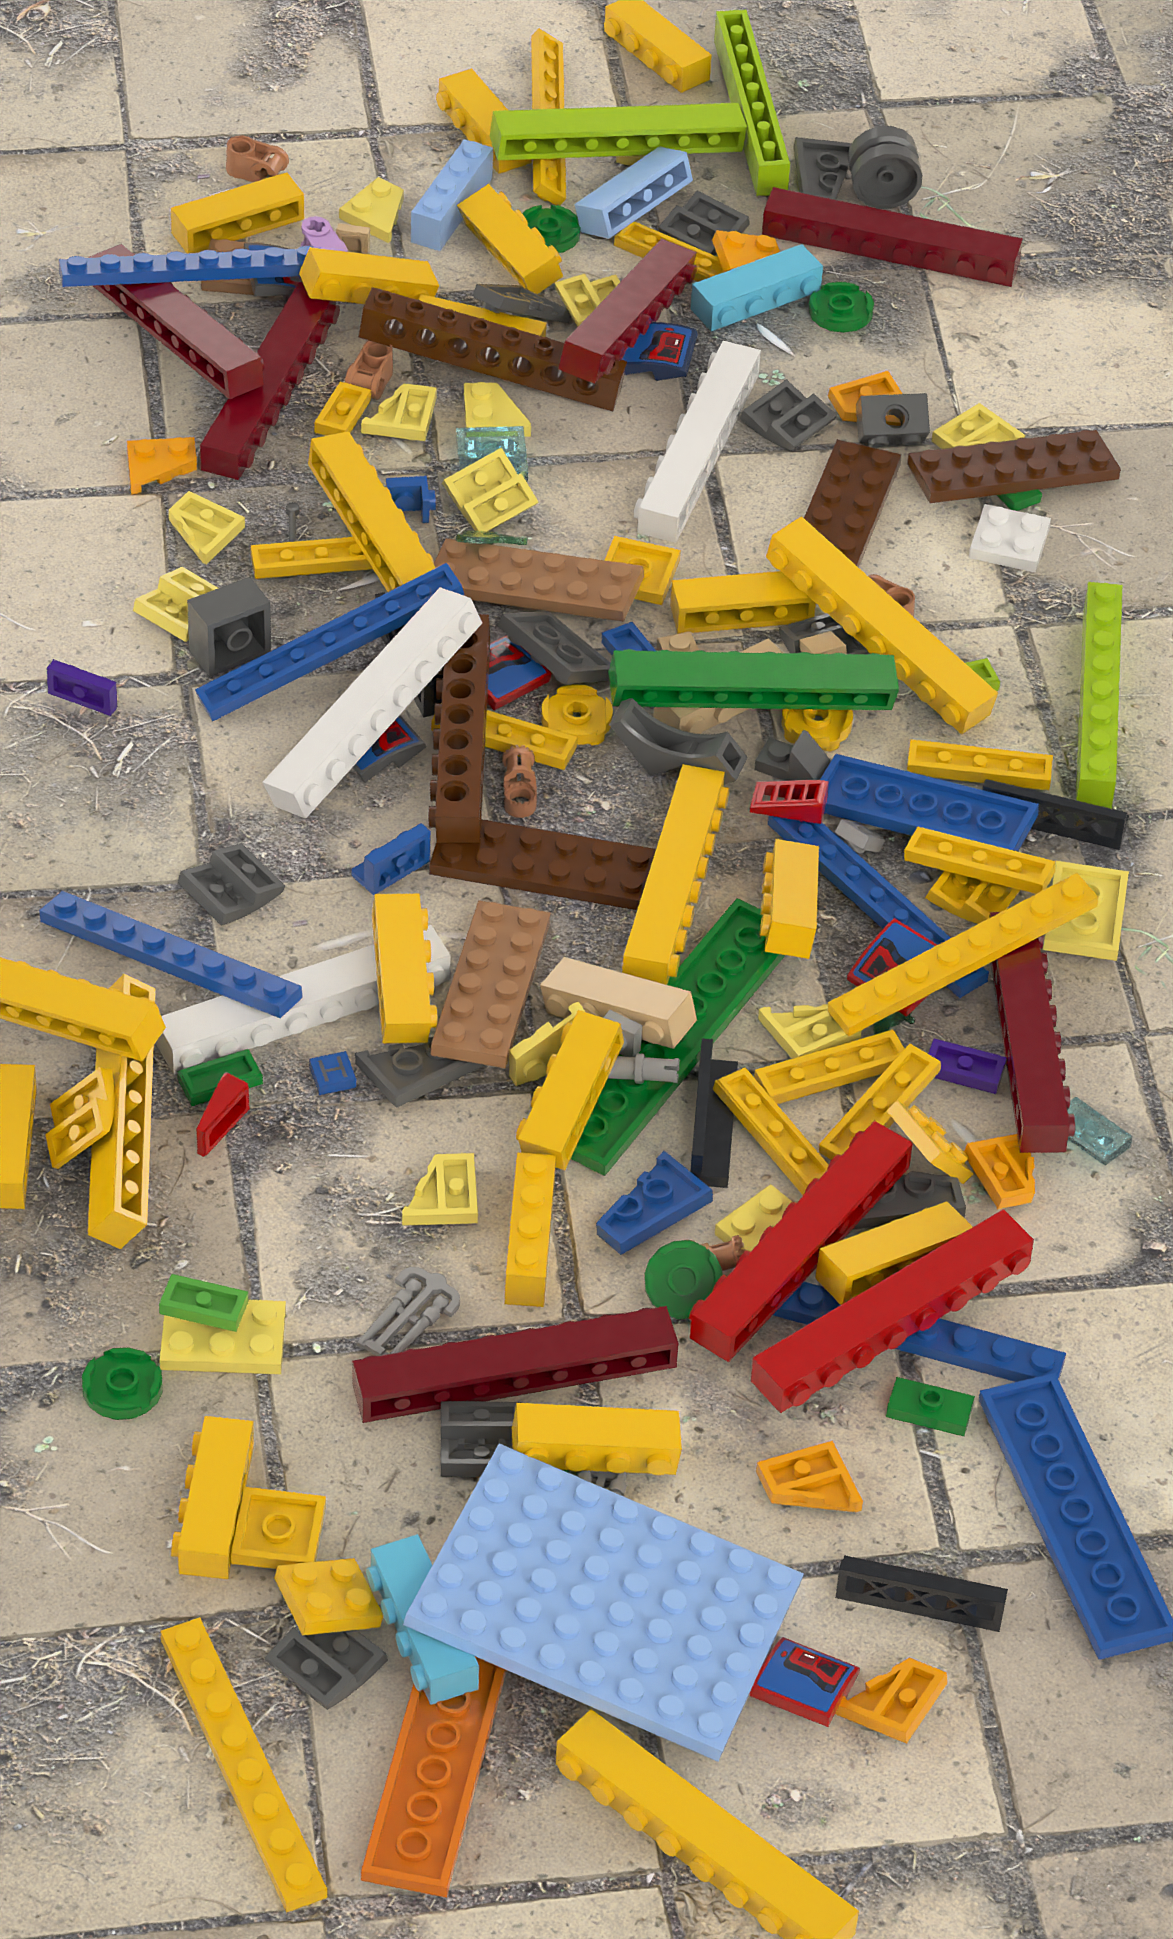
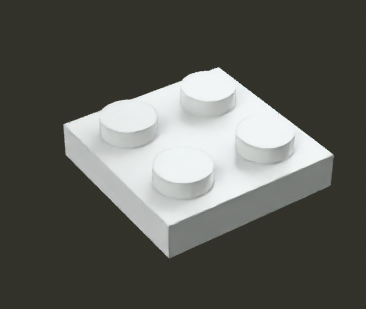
(1010, 538)

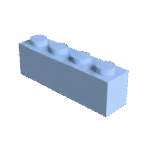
(633, 192)
(437, 211)

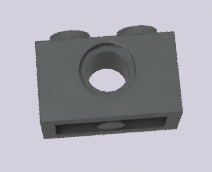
(908, 408)

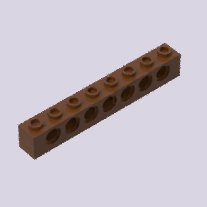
(481, 347)
(461, 741)

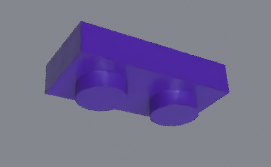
(82, 687)
(968, 1066)

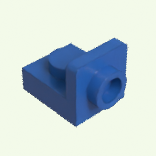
(412, 495)

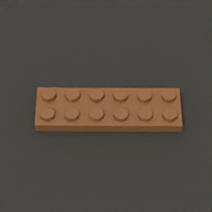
(543, 579)
(491, 984)

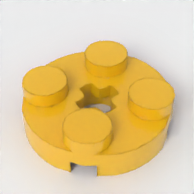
(594, 712)
(827, 732)

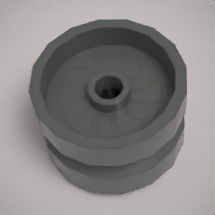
(885, 167)

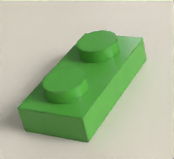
(203, 1302)

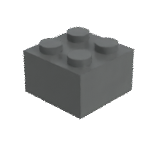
(229, 626)

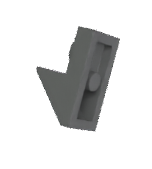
(791, 762)

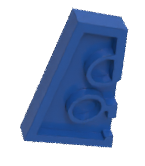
(655, 1204)

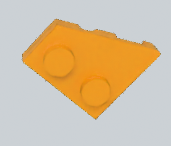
(740, 249)
(846, 395)
(159, 460)
(1003, 1170)
(810, 1479)
(896, 1700)

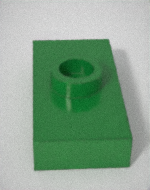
(930, 1406)

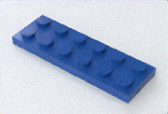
(909, 800)

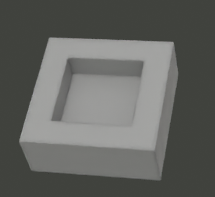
(859, 837)
(631, 1033)

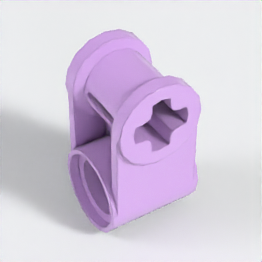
(321, 235)

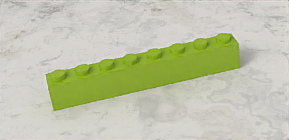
(748, 87)
(617, 131)
(1099, 694)

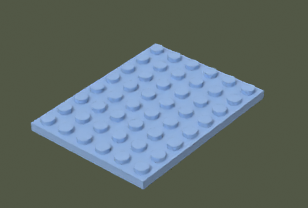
(605, 1601)

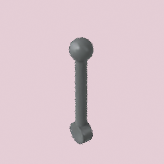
(292, 511)

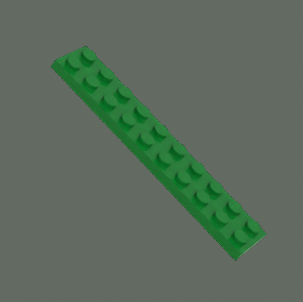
(722, 978)

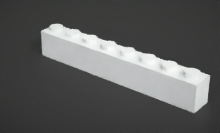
(698, 441)
(372, 703)
(328, 992)

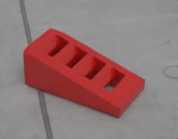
(807, 803)
(222, 1113)

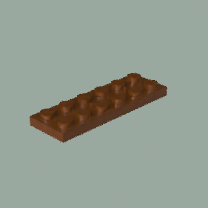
(1013, 466)
(852, 496)
(548, 864)

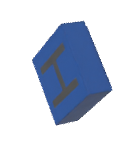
(332, 1073)

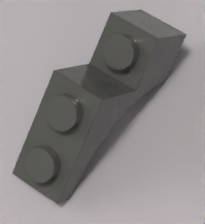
(665, 747)

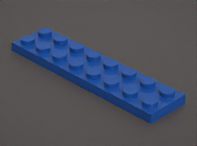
(1077, 1516)

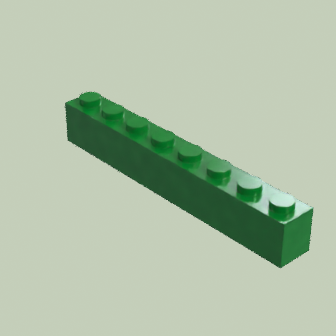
(754, 680)

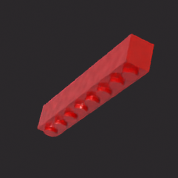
(792, 1247)
(891, 1311)

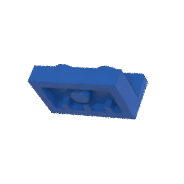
(394, 860)

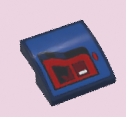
(663, 350)

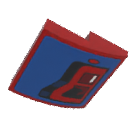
(512, 673)
(888, 950)
(804, 1681)

